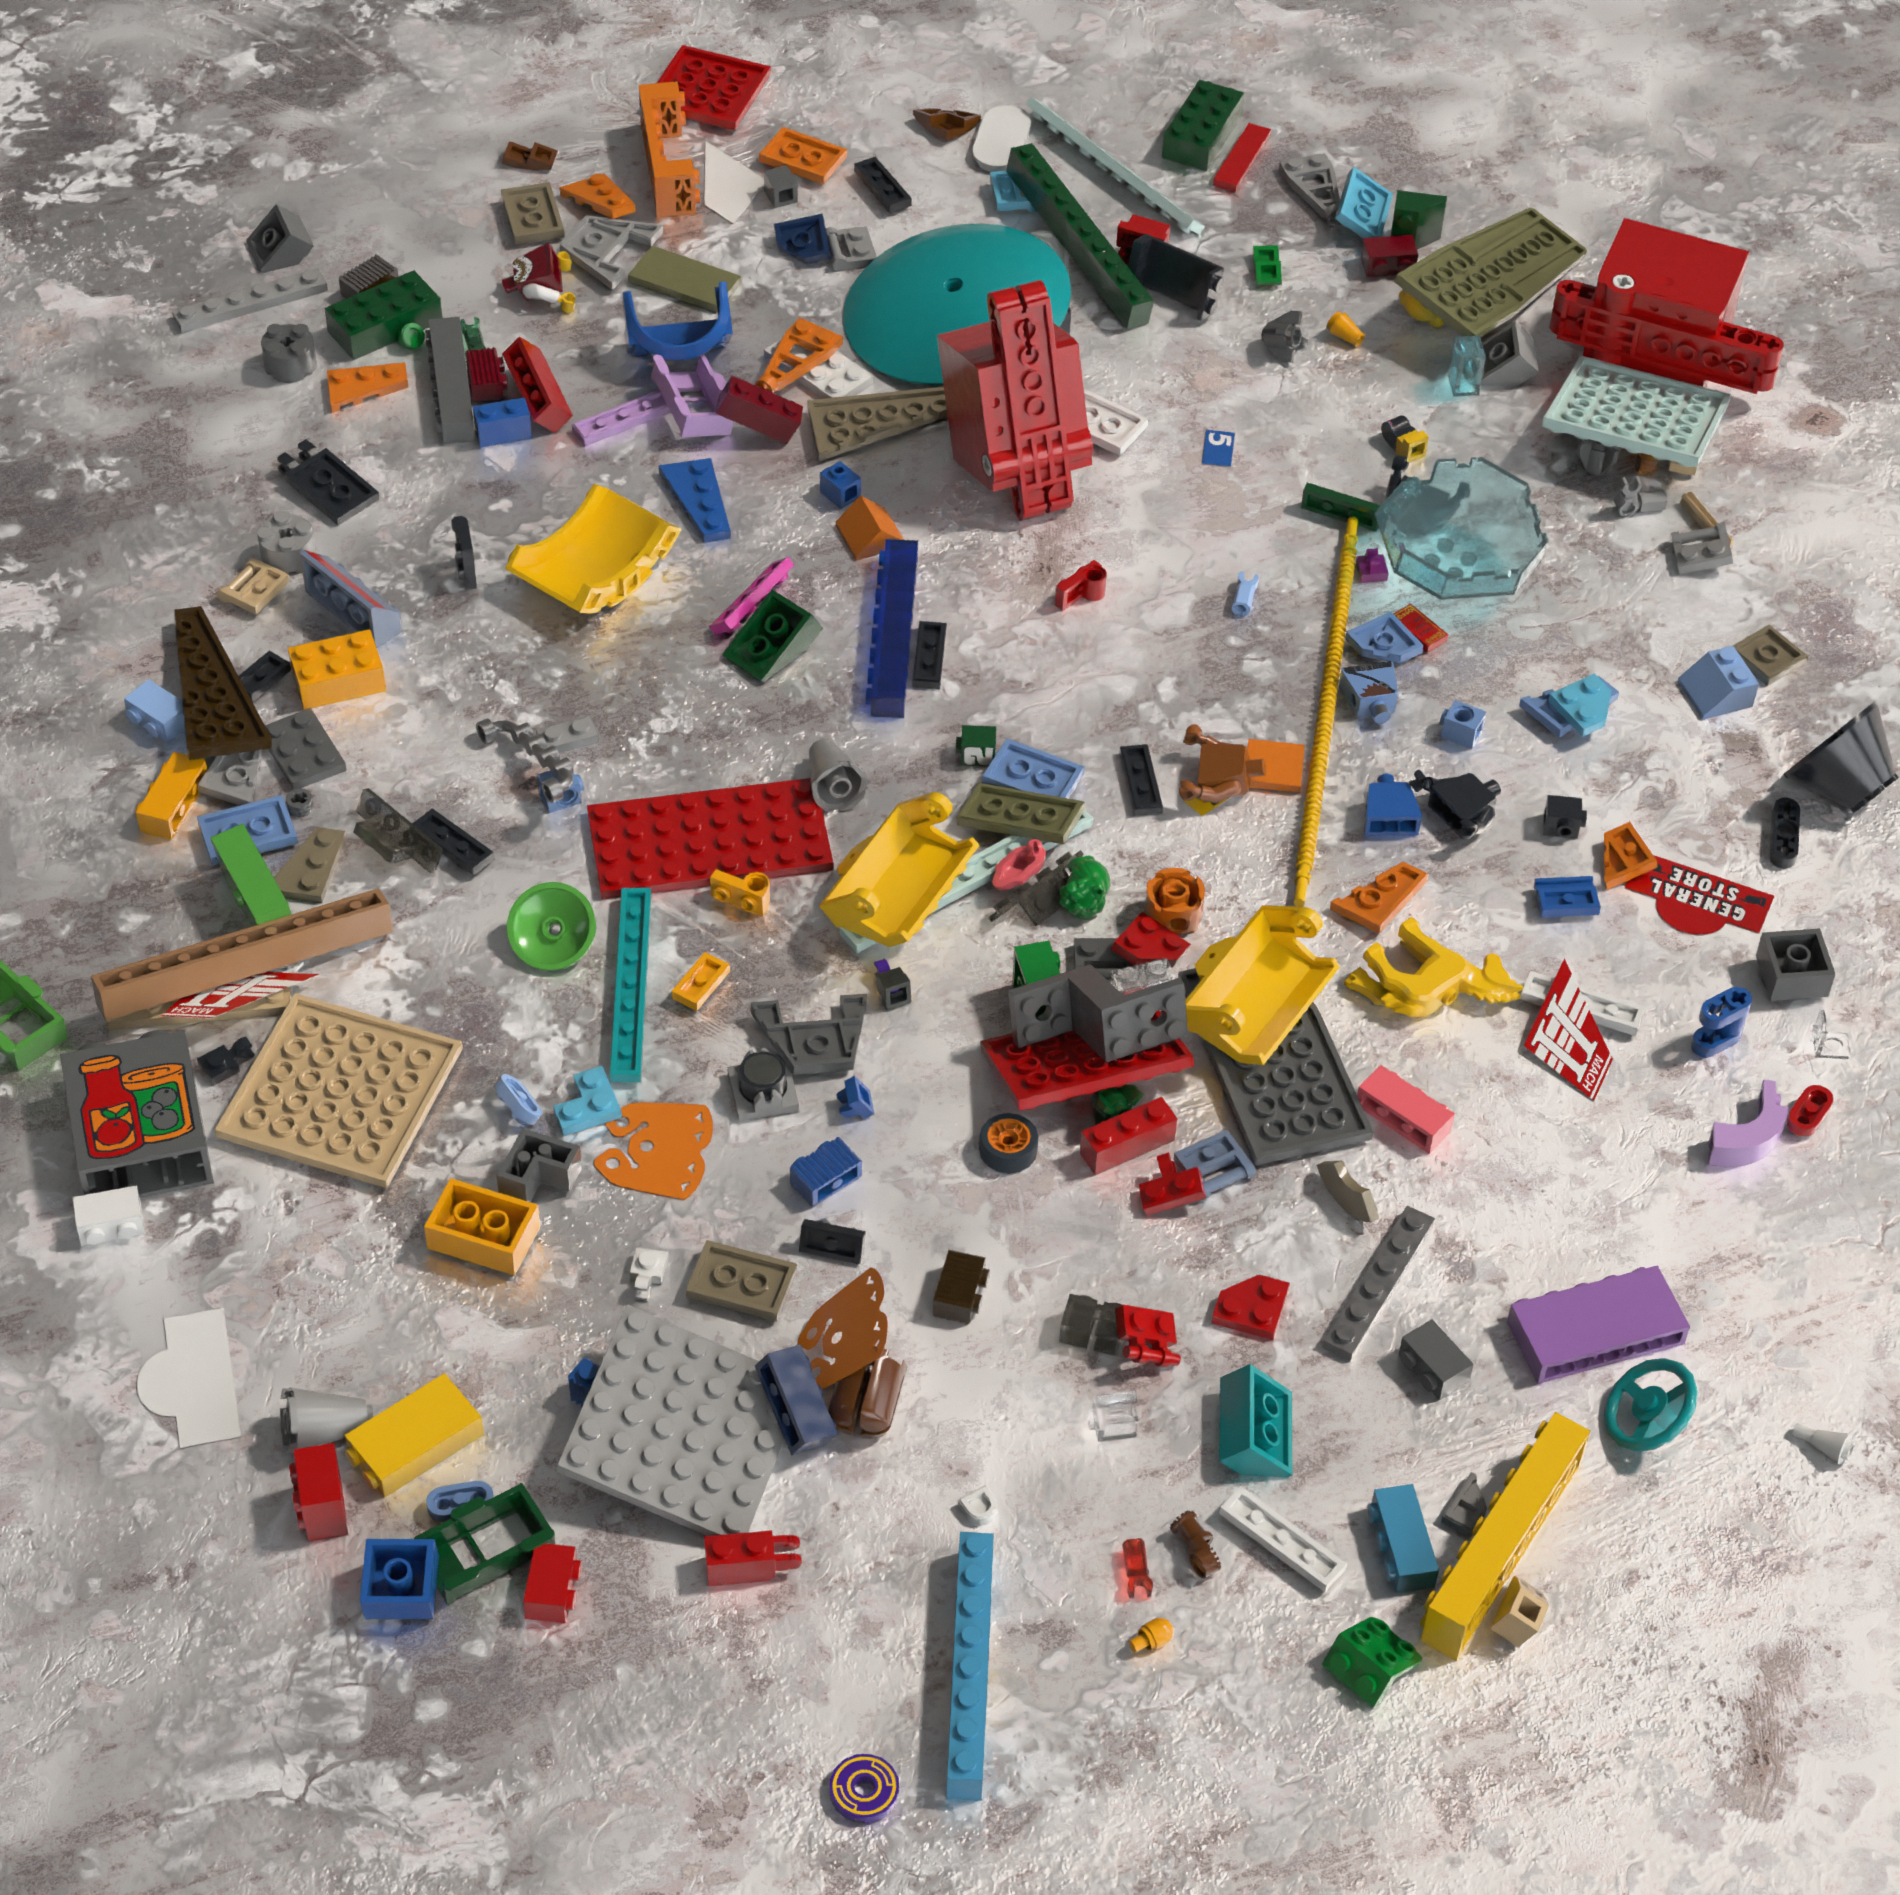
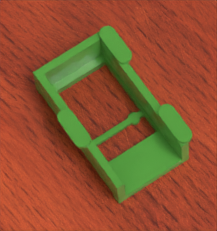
(43, 1039)

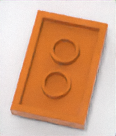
(803, 155)

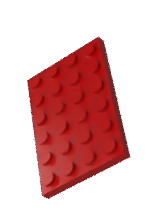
(1070, 1067)

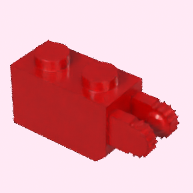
(749, 1557)

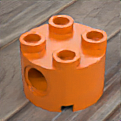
(1175, 900)

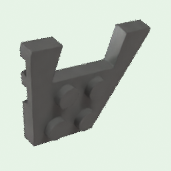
(814, 1044)

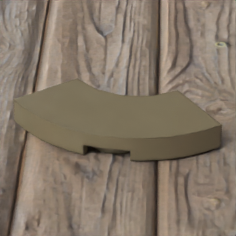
(1347, 1192)

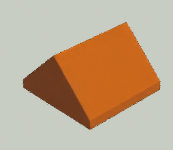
(866, 528)

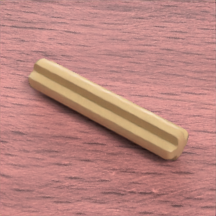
(1700, 513)

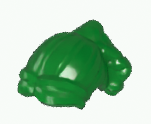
(1085, 888)

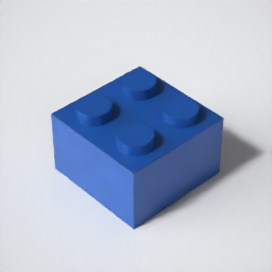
(399, 1579)

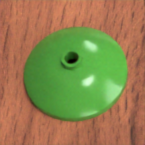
(539, 911)

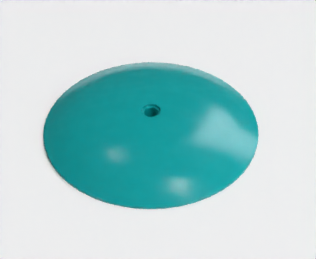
(940, 286)

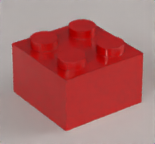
(318, 1492)

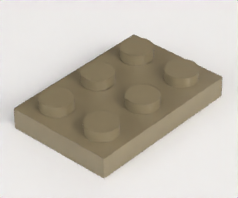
(532, 213)
(741, 1280)

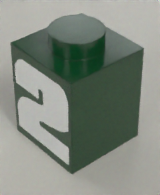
(976, 745)

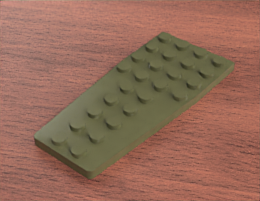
(1492, 272)

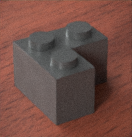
(536, 1161)

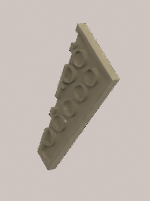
(859, 420)

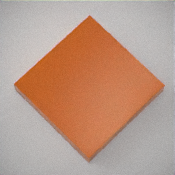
(1282, 765)

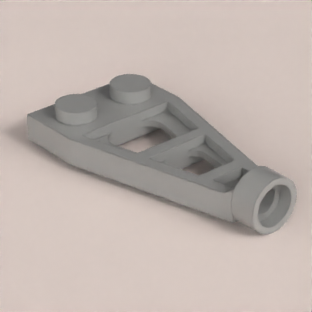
(1312, 167)

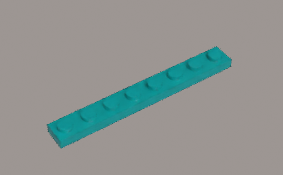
(631, 985)

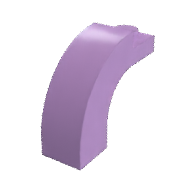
(1747, 1143)

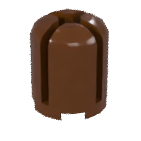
(872, 1393)

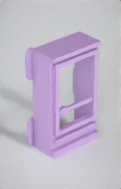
(700, 380)

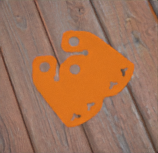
(675, 1148)
(856, 1318)

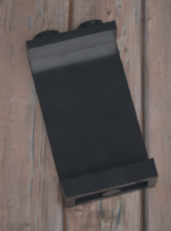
(1177, 274)

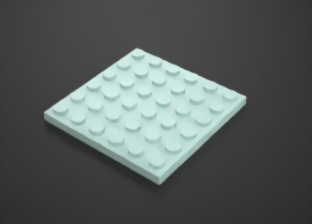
(1637, 411)

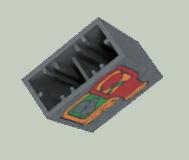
(136, 1115)

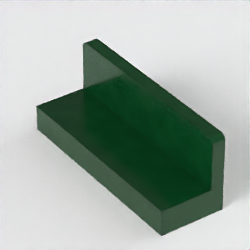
(1339, 506)

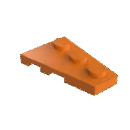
(601, 194)
(361, 382)
(1382, 899)

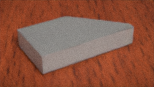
(1465, 1507)

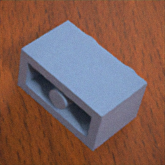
(155, 711)

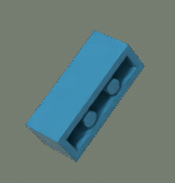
(1403, 1538)

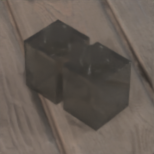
(1079, 1322)

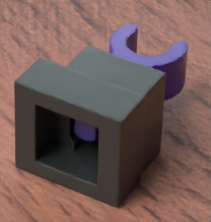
(892, 985)

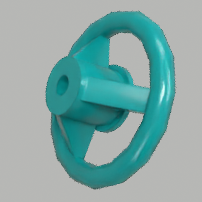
(1660, 1413)

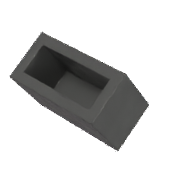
(1435, 1359)

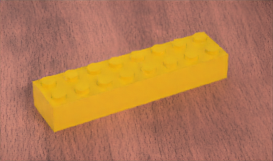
(1503, 1536)

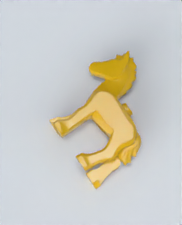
(1435, 982)

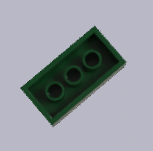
(1202, 125)
(376, 315)

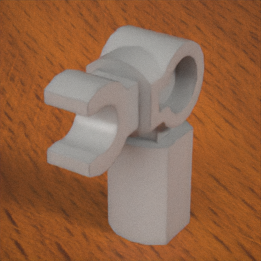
(1631, 500)

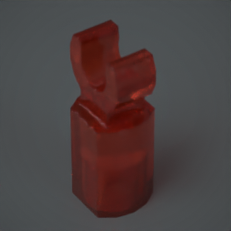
(1136, 1566)

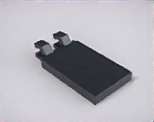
(327, 482)

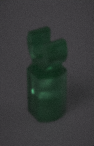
(473, 335)

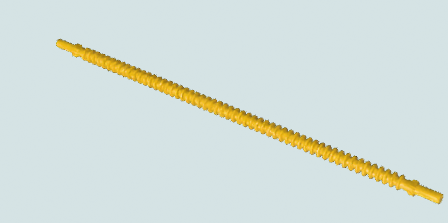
(1325, 713)

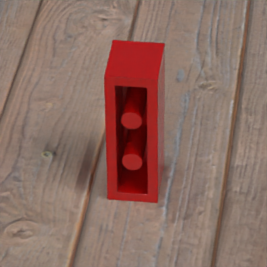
(1128, 1135)

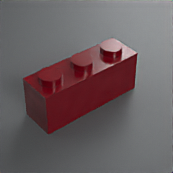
(759, 409)

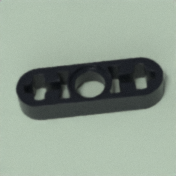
(1777, 840)

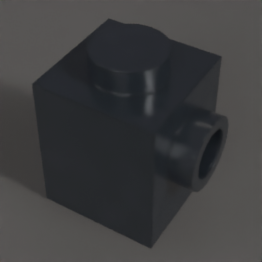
(1563, 816)

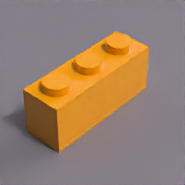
(171, 796)

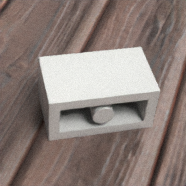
(108, 1215)

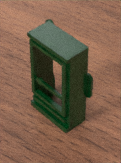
(473, 1517)

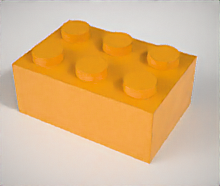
(337, 669)
(482, 1226)

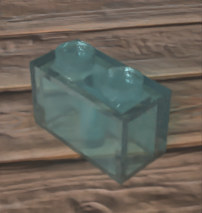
(1466, 366)

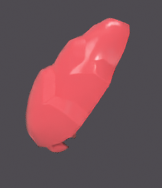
(1019, 865)

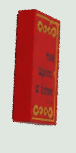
(1422, 627)

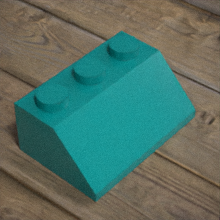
(1255, 1424)

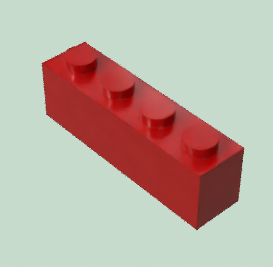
(537, 384)

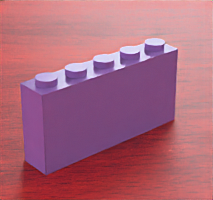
(1597, 1324)

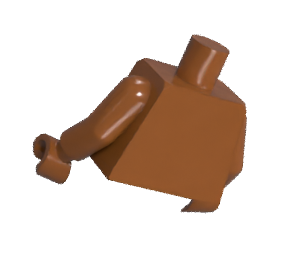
(1222, 769)

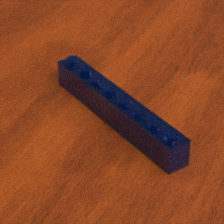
(893, 630)

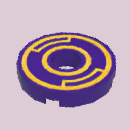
(870, 1770)

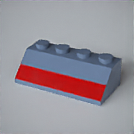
(349, 598)

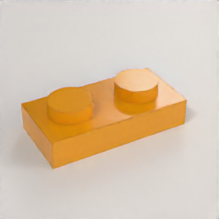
(700, 981)

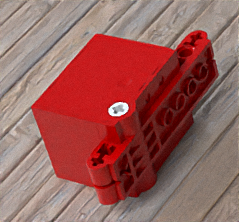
(1668, 311)
(1017, 401)

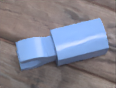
(1244, 594)

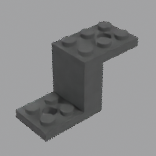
(1098, 1013)

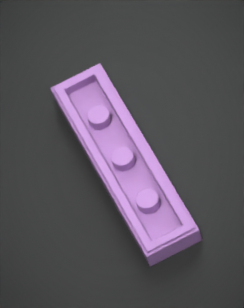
(621, 418)

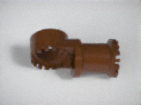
(1197, 1544)

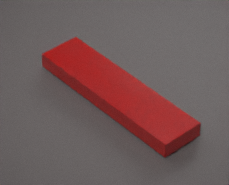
(1242, 157)

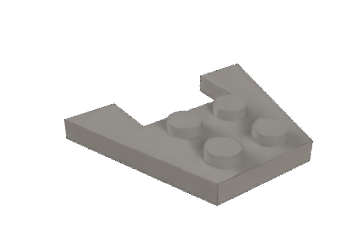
(599, 239)

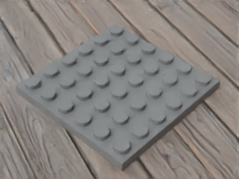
(676, 1427)

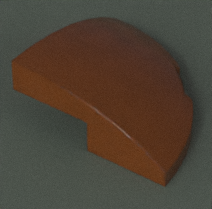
(946, 123)

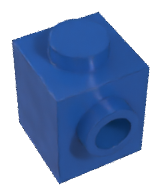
(840, 484)

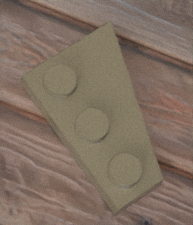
(312, 866)

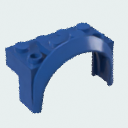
(678, 340)

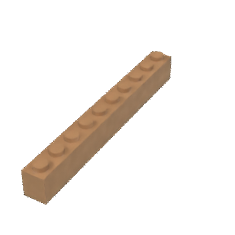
(241, 954)

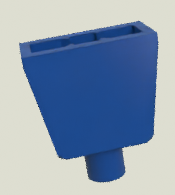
(1391, 809)

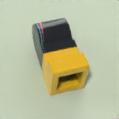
(1404, 437)

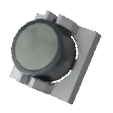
(762, 1080)

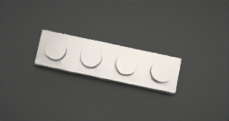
(1604, 1008)
(1283, 1538)

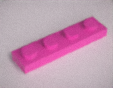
(756, 592)

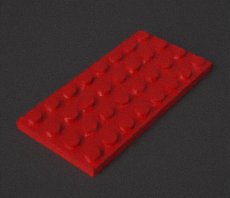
(686, 836)

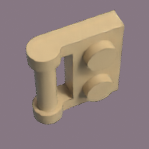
(258, 591)

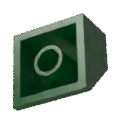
(1419, 216)

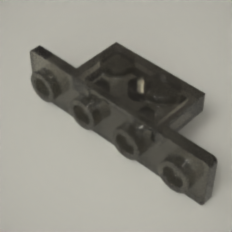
(393, 834)
(1043, 896)

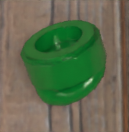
(411, 336)

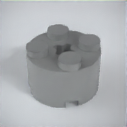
(283, 540)

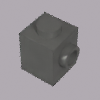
(781, 186)

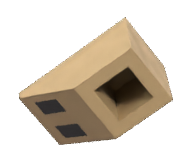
(1520, 1612)

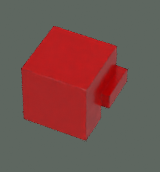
(1135, 228)

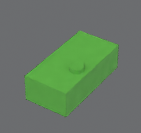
(249, 876)

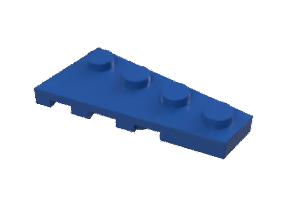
(699, 496)

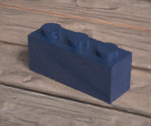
(796, 1399)

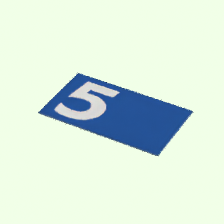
(1218, 448)

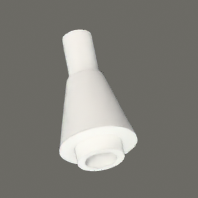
(1833, 1444)

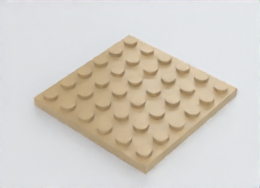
(339, 1090)

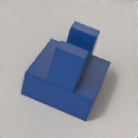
(857, 1099)

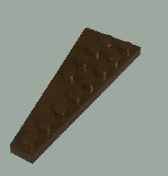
(214, 700)

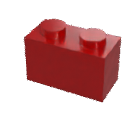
(551, 1583)

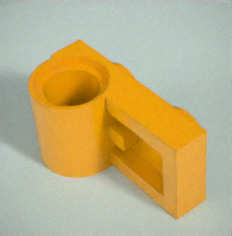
(748, 893)

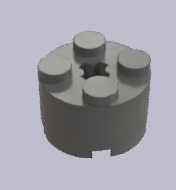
(288, 352)

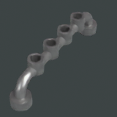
(536, 746)

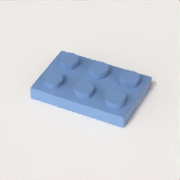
(1032, 771)
(265, 821)

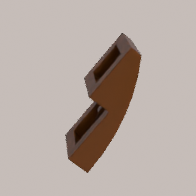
(522, 157)

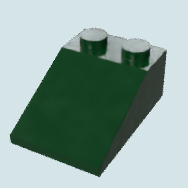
(772, 637)

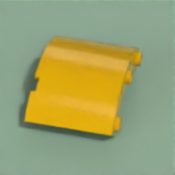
(597, 553)

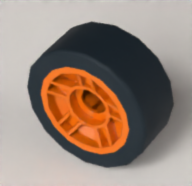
(995, 1141)

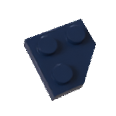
(804, 238)

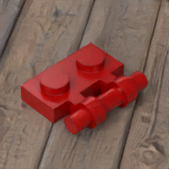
(1144, 1327)

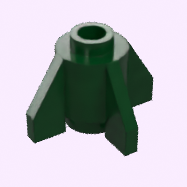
(1114, 1101)

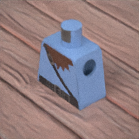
(1370, 690)

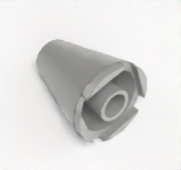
(838, 778)
(319, 1417)

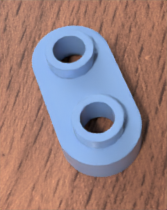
(518, 1099)

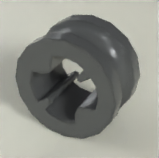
(299, 802)

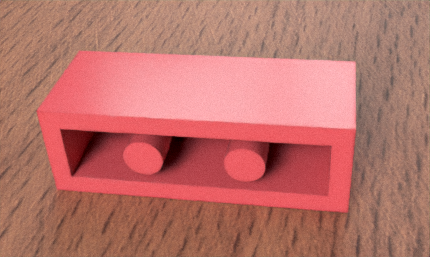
(1405, 1109)

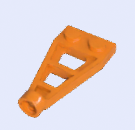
(807, 335)

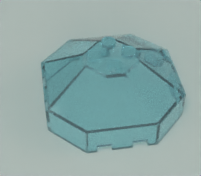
(1463, 530)

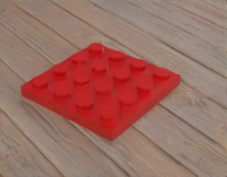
(715, 85)

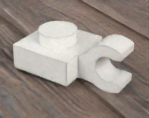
(647, 1268)

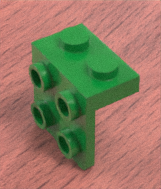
(1370, 1659)

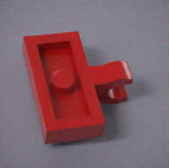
(1172, 1188)

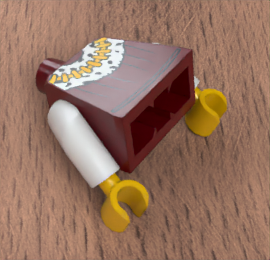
(539, 277)

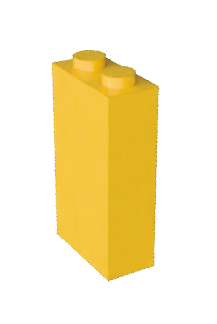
(413, 1435)

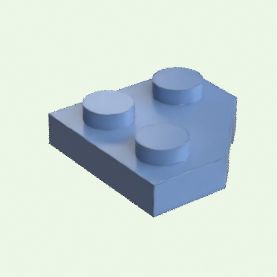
(1384, 639)

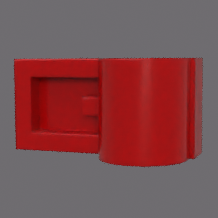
(1086, 582)

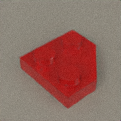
(1149, 940)
(1252, 1306)

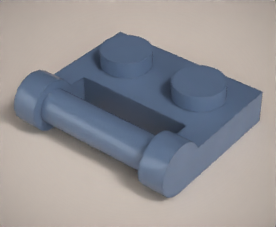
(1215, 1154)

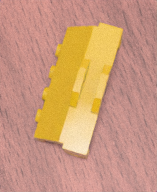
(898, 873)
(1258, 983)

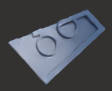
(1548, 716)

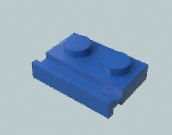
(1566, 896)

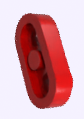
(1807, 1112)

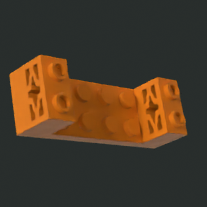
(671, 180)

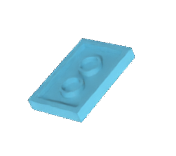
(1363, 205)

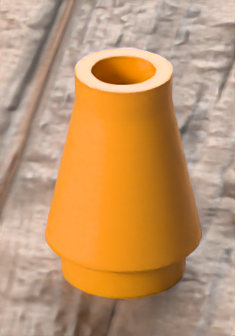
(1345, 329)

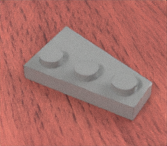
(232, 777)

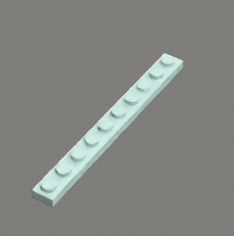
(1120, 171)
(978, 872)

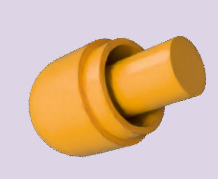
(1152, 1635)

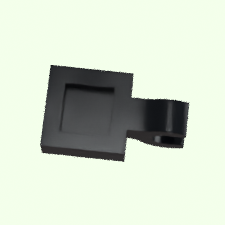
(223, 1063)

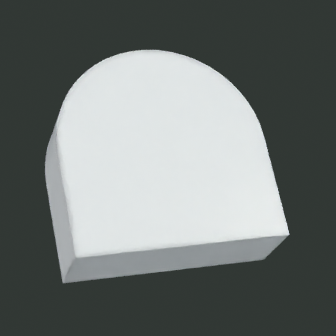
(979, 1506)

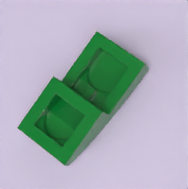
(1267, 265)

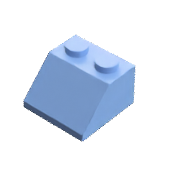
(1719, 683)

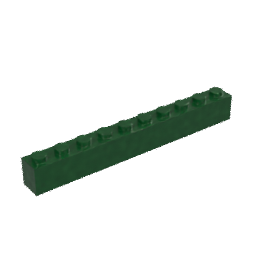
(1080, 236)

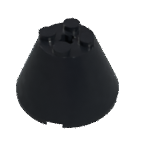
(1849, 762)

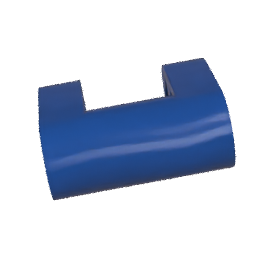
(1726, 1027)

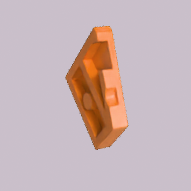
(1625, 855)

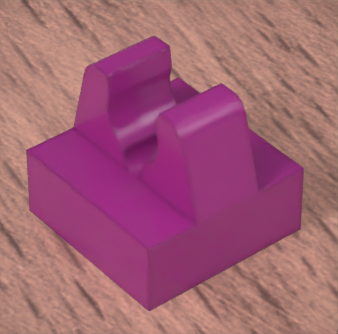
(1372, 567)

